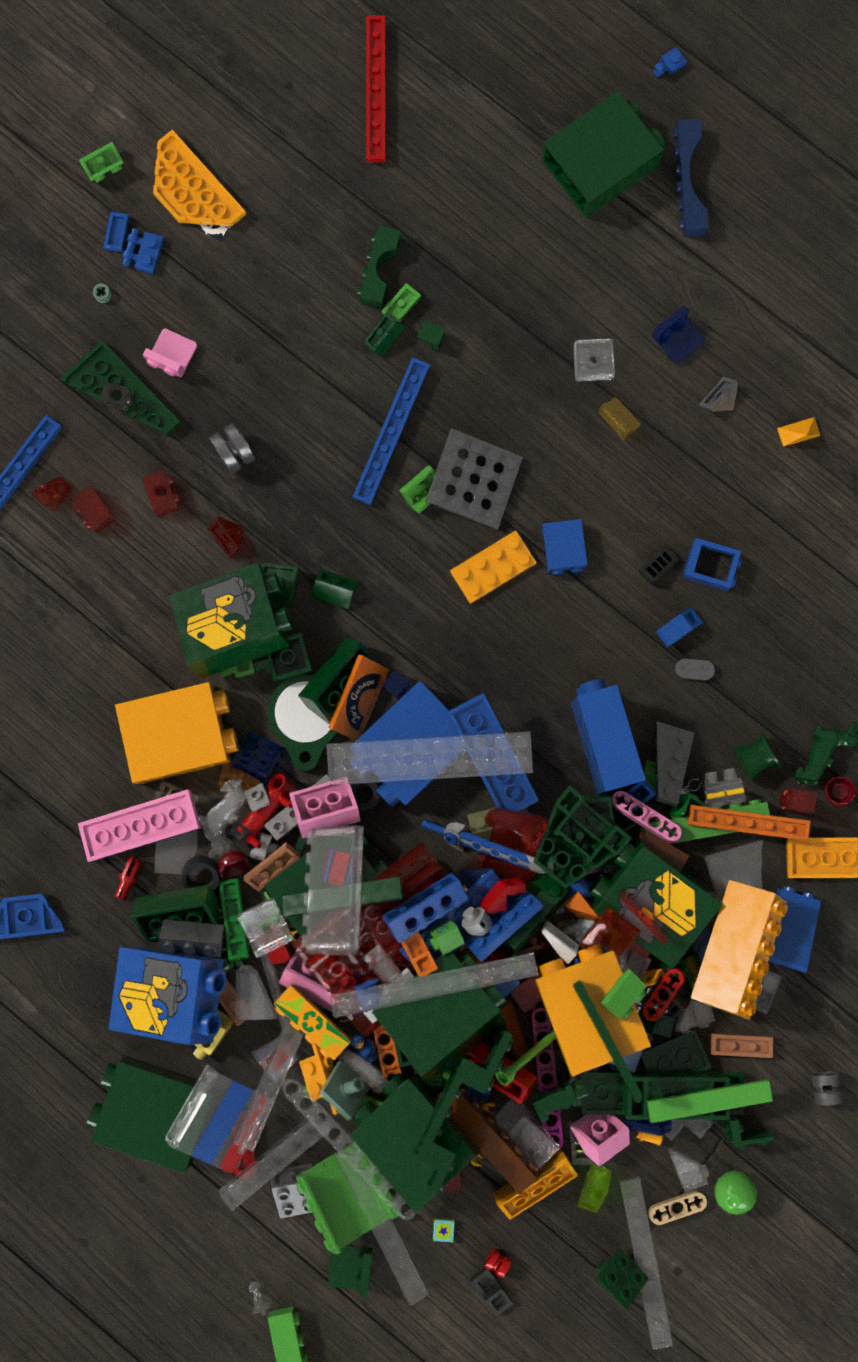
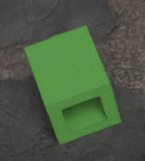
(446, 937)

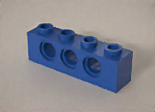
(414, 907)

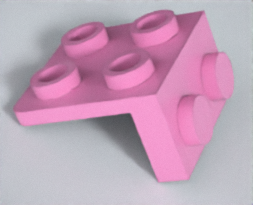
(171, 353)

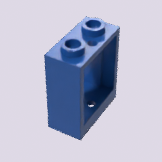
(689, 573)

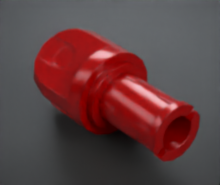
(126, 880)

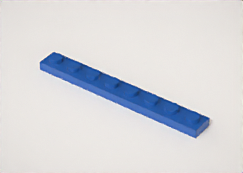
(391, 431)

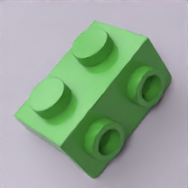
(101, 162)
(417, 489)

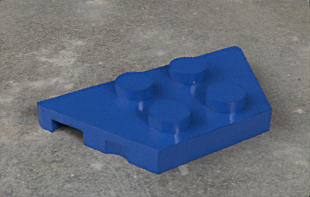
(28, 916)

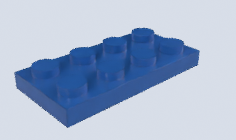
(504, 924)

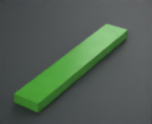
(709, 1100)

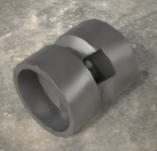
(830, 1095)

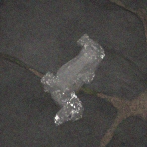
(222, 815)

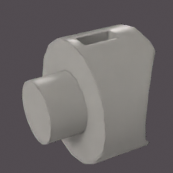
(266, 849)
(472, 921)

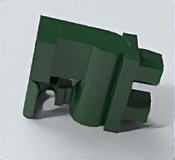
(560, 1097)

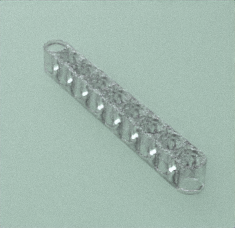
(340, 1141)

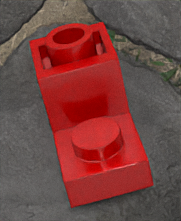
(496, 898)

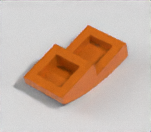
(419, 955)

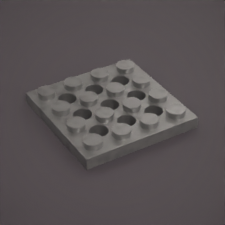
(456, 504)

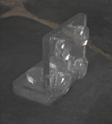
(265, 927)

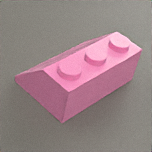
(324, 807)
(303, 978)

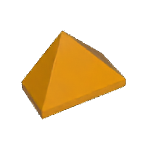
(798, 431)

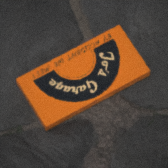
(358, 698)

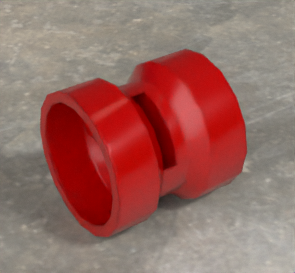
(498, 1263)

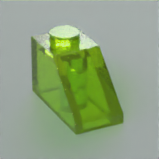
(594, 1188)

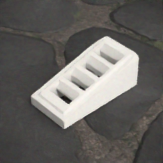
(561, 943)

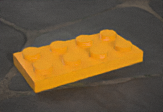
(493, 567)
(822, 858)

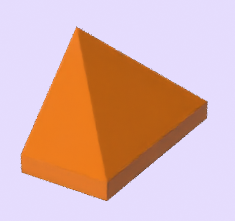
(581, 907)

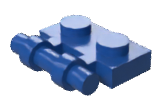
(148, 254)

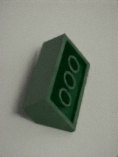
(327, 685)
(551, 897)
(188, 905)

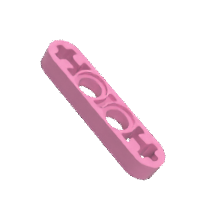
(648, 813)

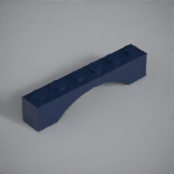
(693, 213)

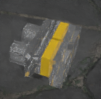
(723, 792)

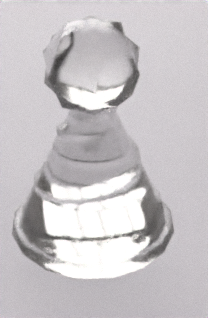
(260, 1302)

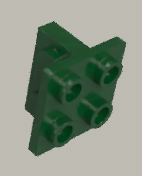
(621, 1278)

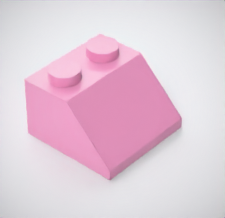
(601, 1136)

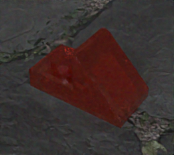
(52, 493)

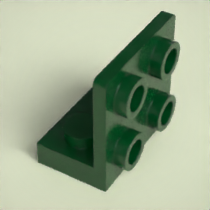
(737, 1137)
(351, 1268)

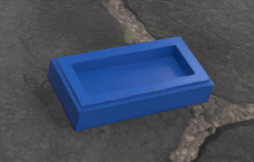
(116, 232)

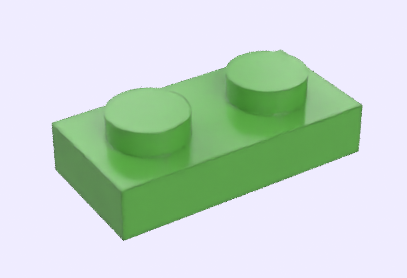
(402, 302)

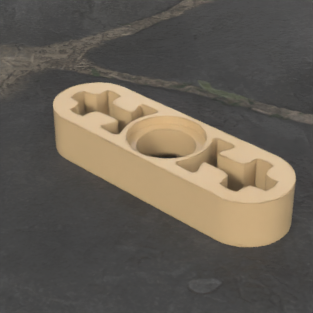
(685, 1212)

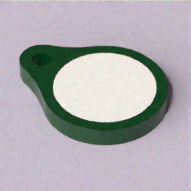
(297, 725)

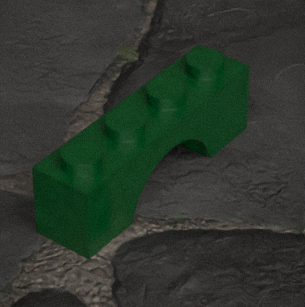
(385, 245)

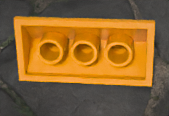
(553, 1175)

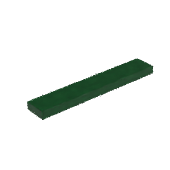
(371, 893)
(607, 1040)

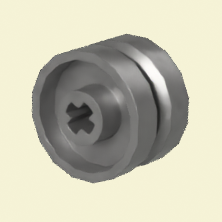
(233, 447)

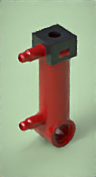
(278, 794)

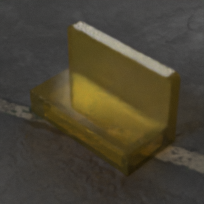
(619, 418)

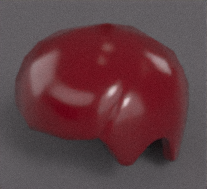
(840, 791)
(232, 864)

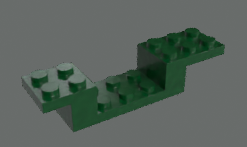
(473, 1076)
(610, 1095)

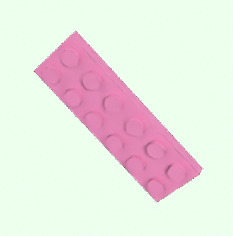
(139, 825)

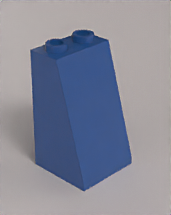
(797, 930)

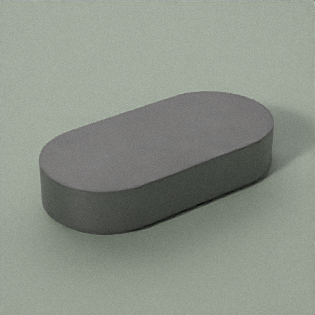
(694, 669)

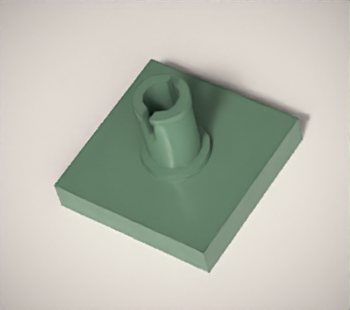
(344, 1090)

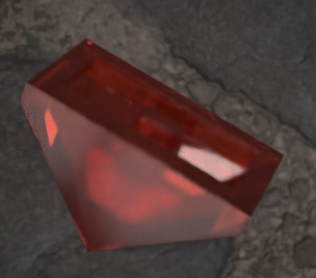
(227, 535)

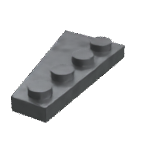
(672, 753)

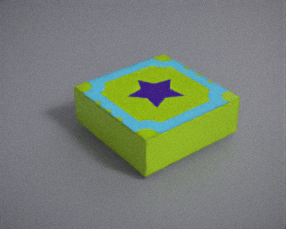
(443, 1230)

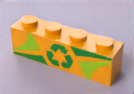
(312, 1022)

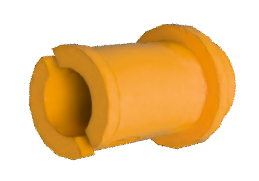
(648, 1137)

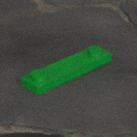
(232, 906)

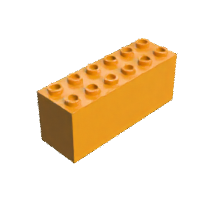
(739, 949)

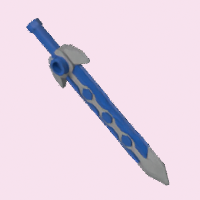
(458, 838)

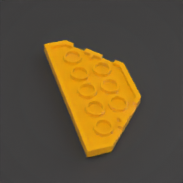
(190, 188)

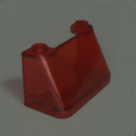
(518, 832)

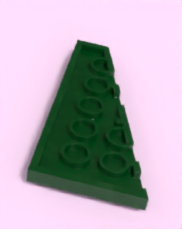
(104, 366)

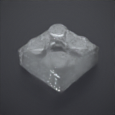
(602, 351)

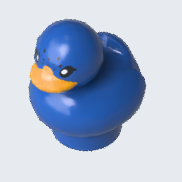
(364, 1048)

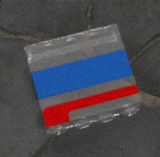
(212, 1120)

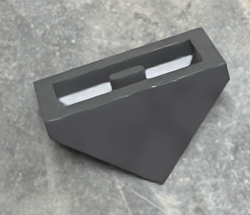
(722, 396)

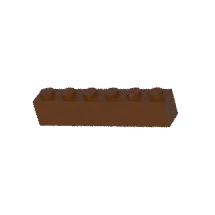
(493, 1141)

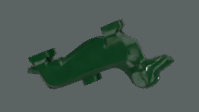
(822, 750)

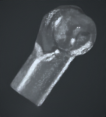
(622, 960)

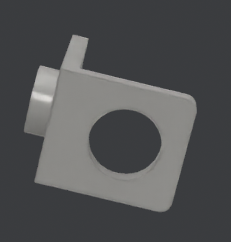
(257, 797)

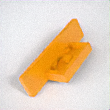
(316, 1072)

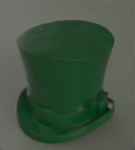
(756, 757)

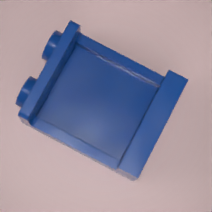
(564, 546)

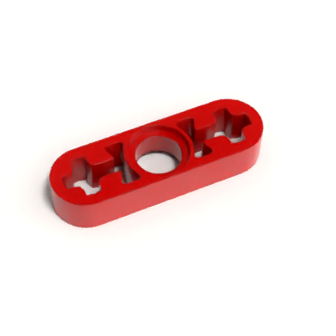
(651, 1003)

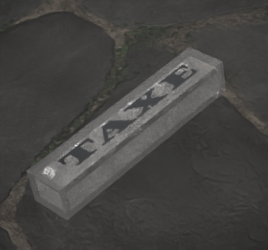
(270, 1163)

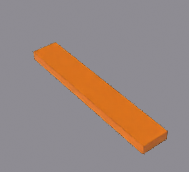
(748, 822)

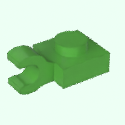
(240, 670)

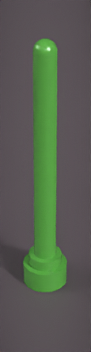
(507, 1073)

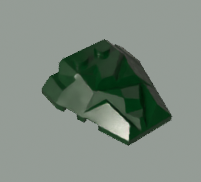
(577, 840)

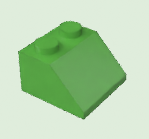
(624, 994)

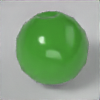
(735, 1192)

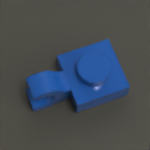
(670, 62)

